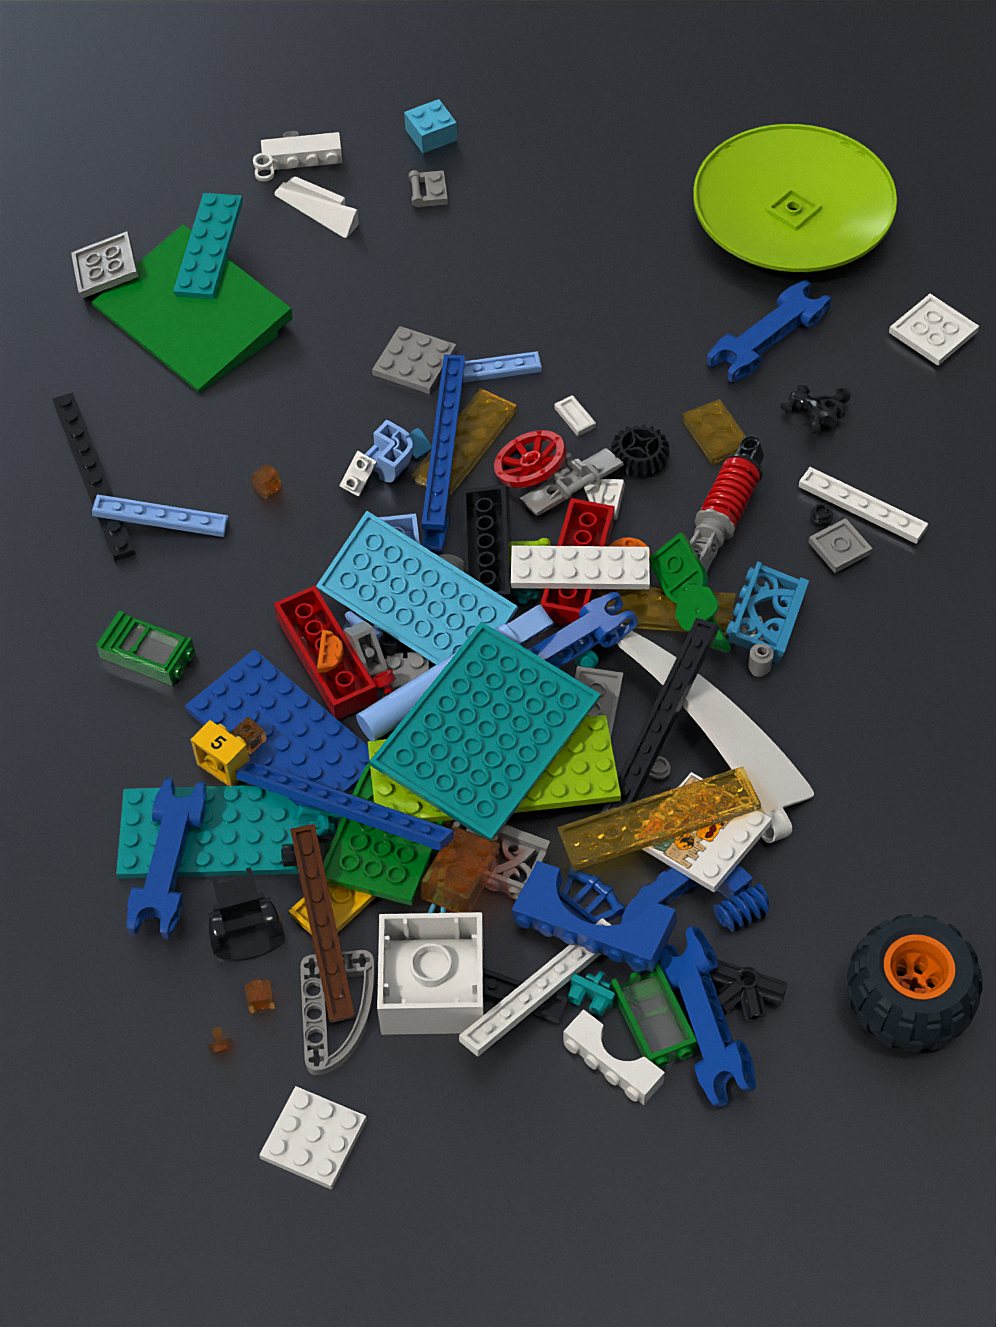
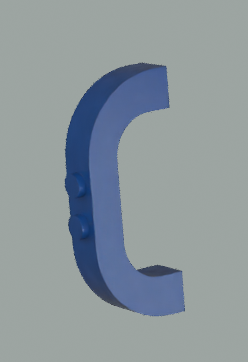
(673, 884)

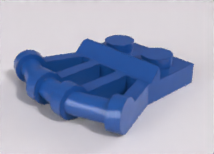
(592, 882)

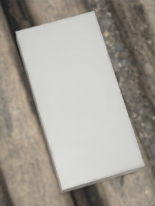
(575, 415)

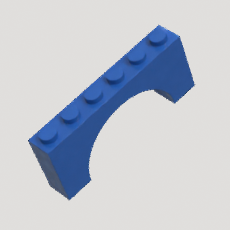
(633, 942)

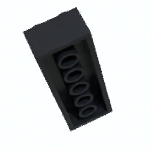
(488, 538)

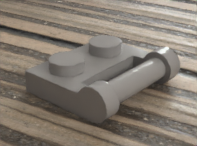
(434, 185)

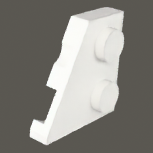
(606, 492)

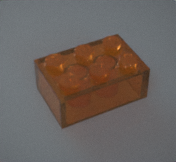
(460, 871)

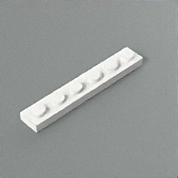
(863, 505)

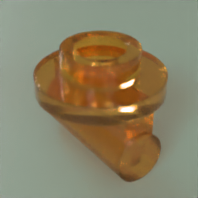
(219, 1044)

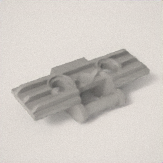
(570, 480)

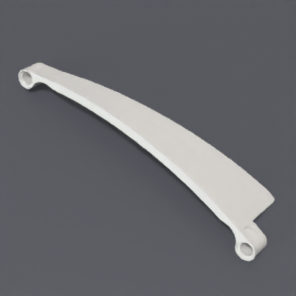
(735, 737)

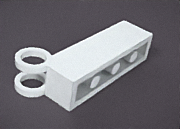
(297, 153)

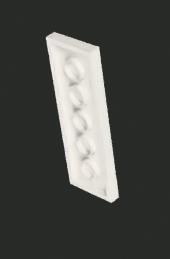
(580, 567)

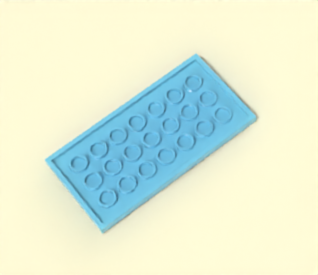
(410, 591)

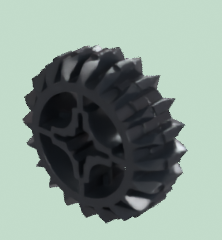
(641, 445)

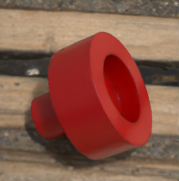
(383, 680)

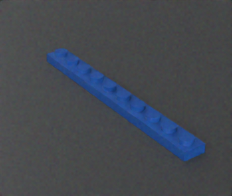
(443, 443)
(345, 805)

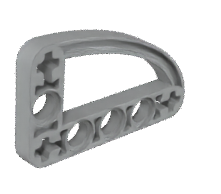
(319, 1025)

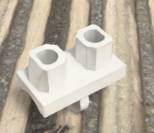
(358, 473)

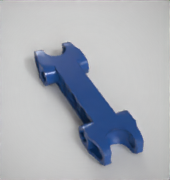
(746, 349)
(595, 626)
(158, 895)
(720, 1054)

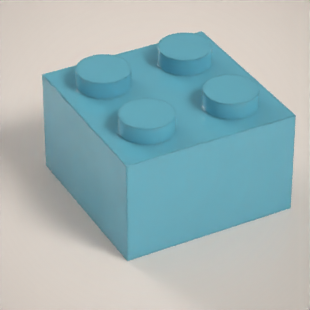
(430, 126)

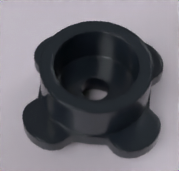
(390, 645)

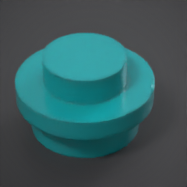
(587, 659)

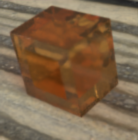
(266, 481)
(251, 733)
(259, 995)

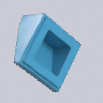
(420, 444)

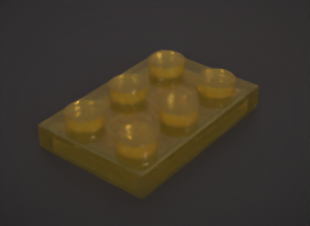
(714, 430)

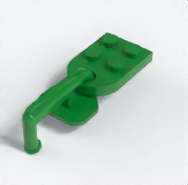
(686, 585)

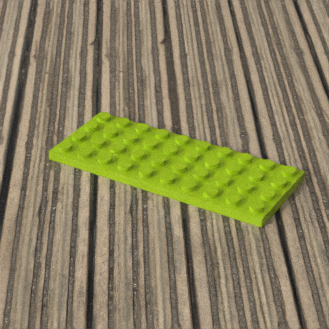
(577, 776)

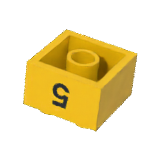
(219, 752)

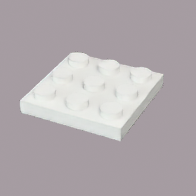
(934, 329)
(313, 1137)

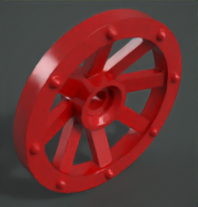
(531, 463)

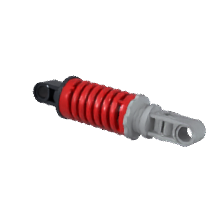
(727, 499)

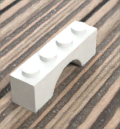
(636, 1077)

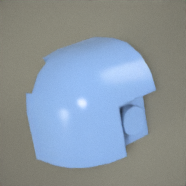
(391, 450)

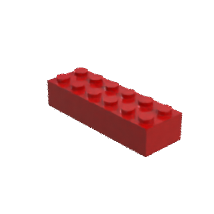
(584, 525)
(342, 688)

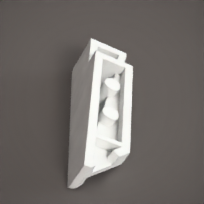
(320, 205)

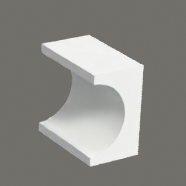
(430, 972)

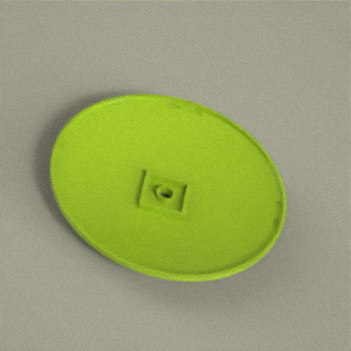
(832, 180)

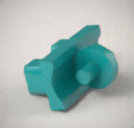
(324, 821)
(593, 988)

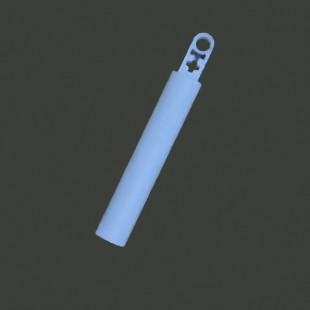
(389, 711)

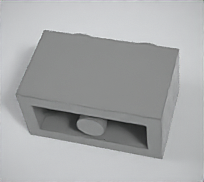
(366, 645)

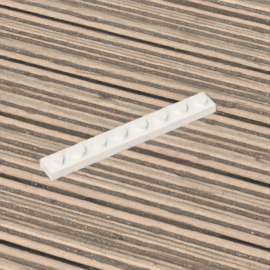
(527, 997)

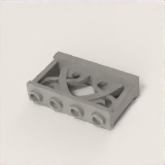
(527, 846)

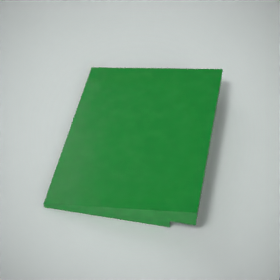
(188, 334)

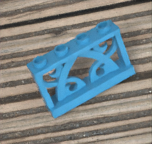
(792, 597)

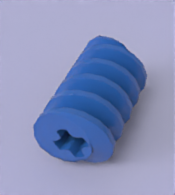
(742, 907)

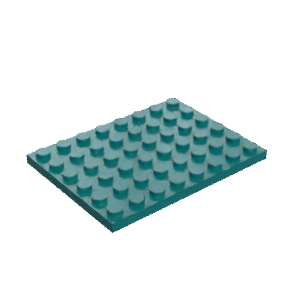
(485, 731)

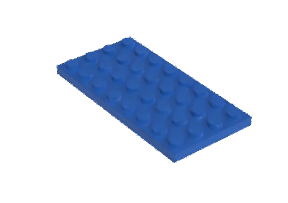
(298, 730)

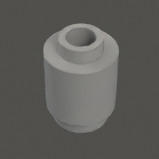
(760, 660)

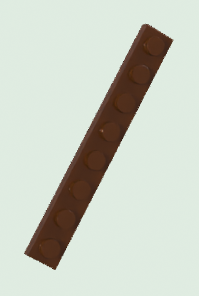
(322, 923)

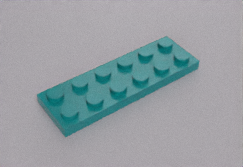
(208, 246)

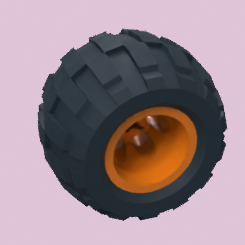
(920, 1016)

